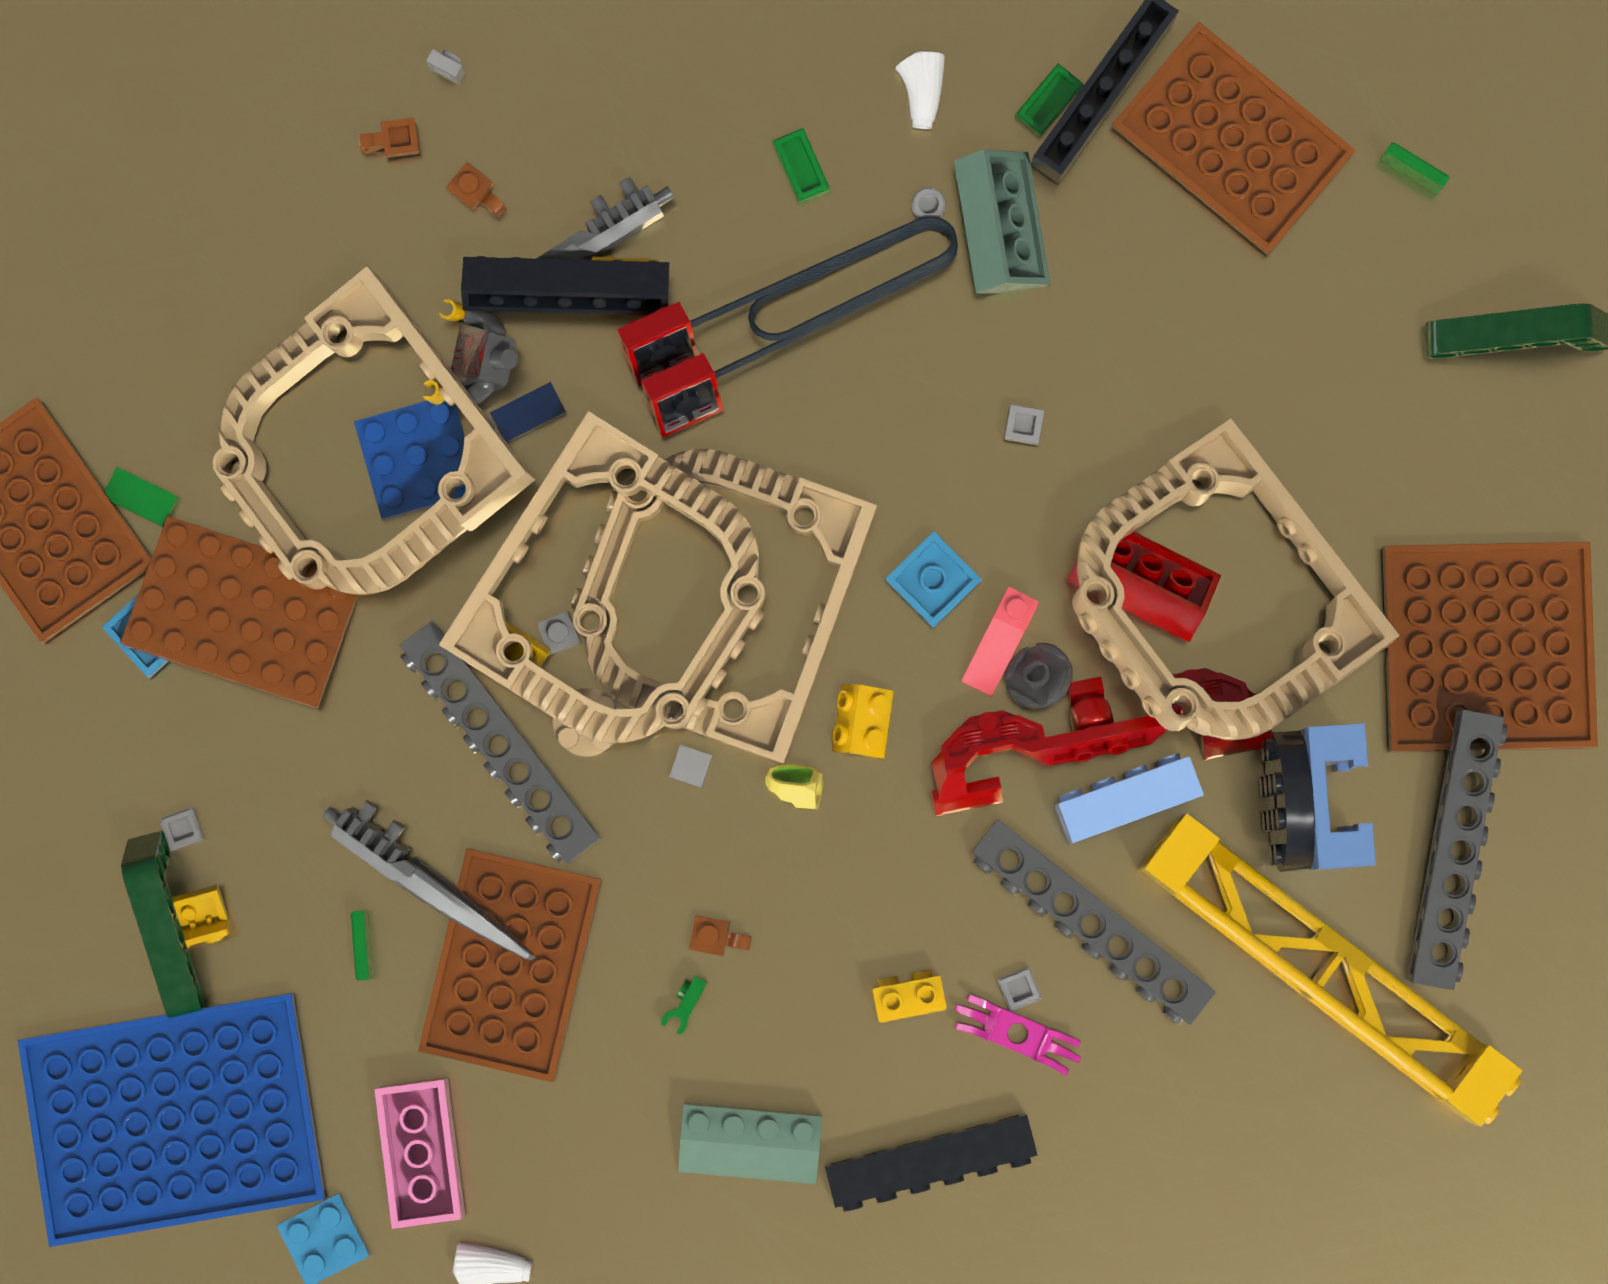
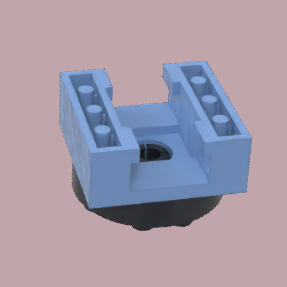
(1299, 798)

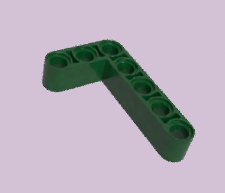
(1572, 324)
(144, 876)

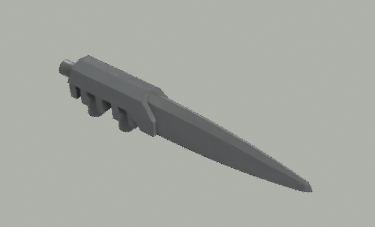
(613, 224)
(413, 874)

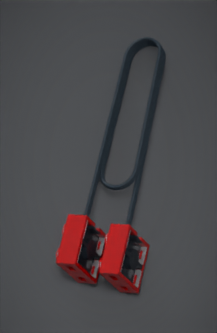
(682, 383)

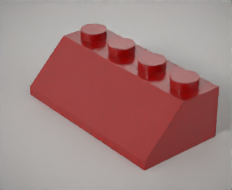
(1161, 585)

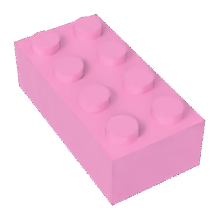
(419, 1153)

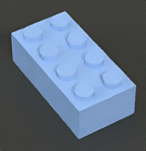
(1127, 800)

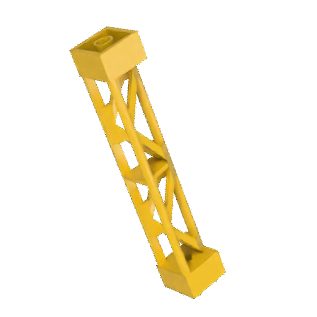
(1477, 1081)

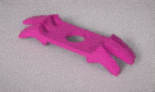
(1038, 1037)

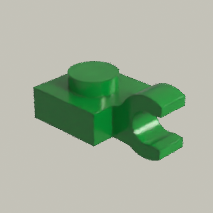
(689, 994)

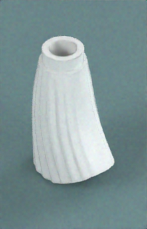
(923, 80)
(488, 1265)

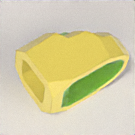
(796, 784)

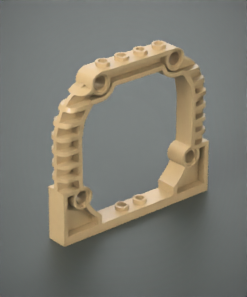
(592, 457)
(487, 466)
(1231, 466)
(838, 527)

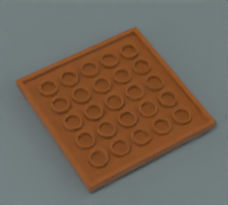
(1492, 636)

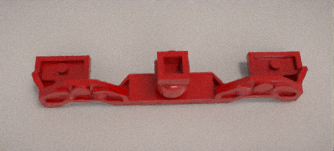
(1091, 736)

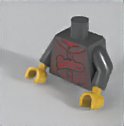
(480, 355)

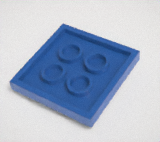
(410, 454)

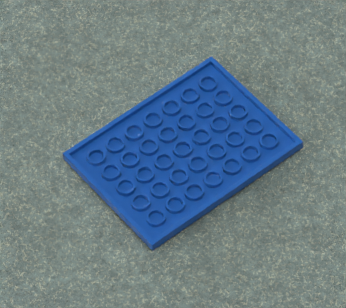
(171, 1120)

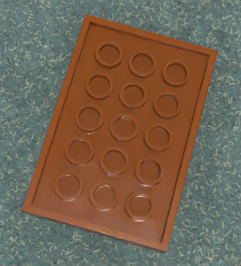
(1233, 138)
(58, 529)
(236, 615)
(498, 1005)

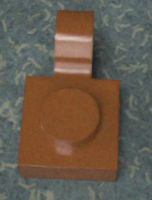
(396, 138)
(473, 189)
(712, 936)

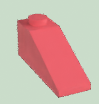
(1000, 641)

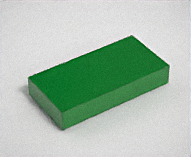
(1049, 100)
(801, 165)
(1415, 168)
(140, 497)
(361, 945)

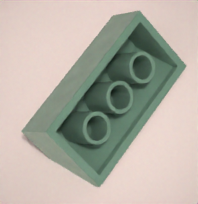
(1002, 221)
(750, 1143)

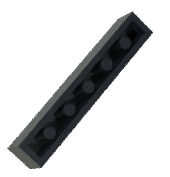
(1104, 88)
(564, 285)
(931, 1160)

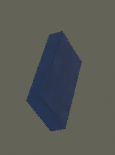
(528, 412)

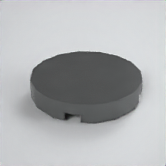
(1039, 676)

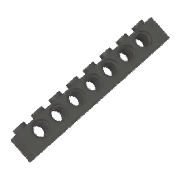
(1448, 830)
(581, 833)
(1194, 992)

